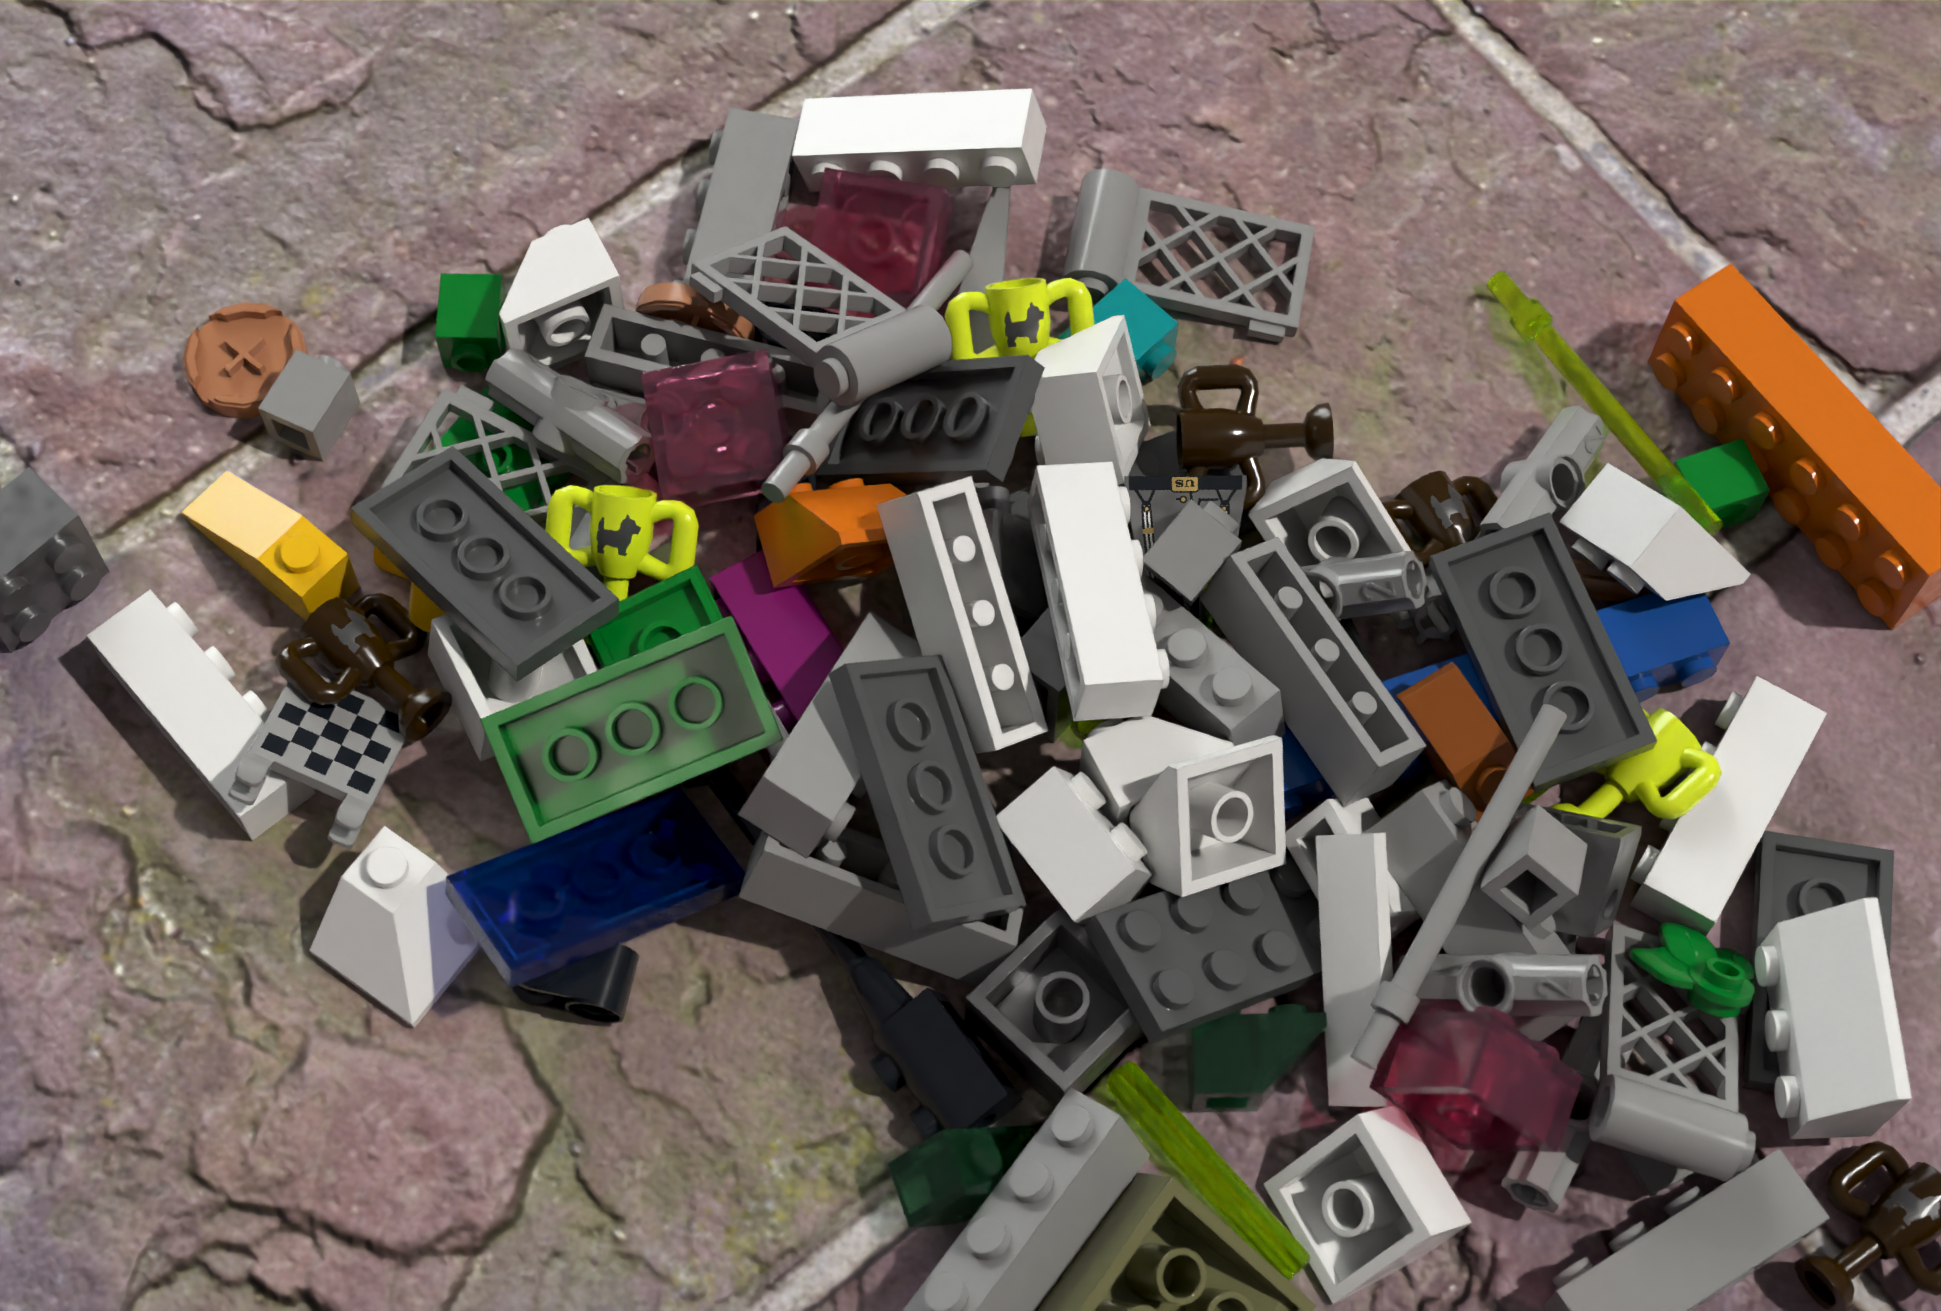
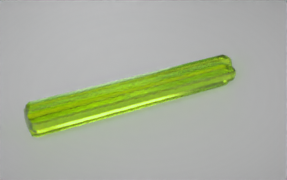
(1207, 1170)

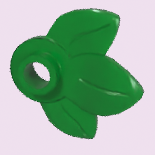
(1715, 977)

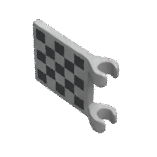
(331, 748)

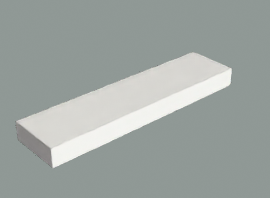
(1353, 954)

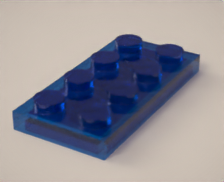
(594, 886)

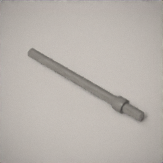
(810, 446)
(1397, 999)

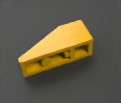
(273, 544)

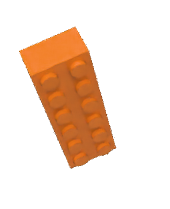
(1812, 440)

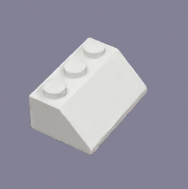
(1833, 1022)

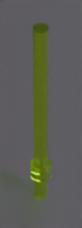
(1534, 324)

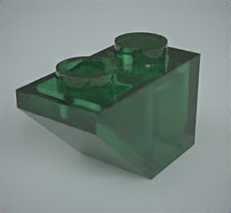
(1247, 1057)
(955, 1172)

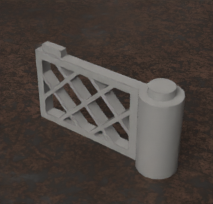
(1110, 236)
(863, 353)
(479, 411)
(1663, 1112)

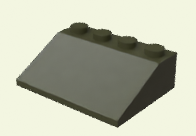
(1169, 1255)

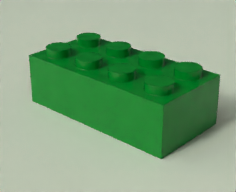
(631, 729)

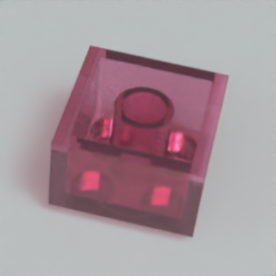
(883, 230)
(716, 427)
(1478, 1081)

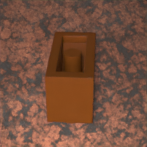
(1459, 734)

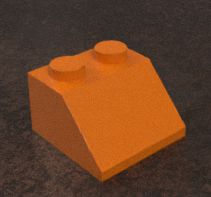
(826, 533)

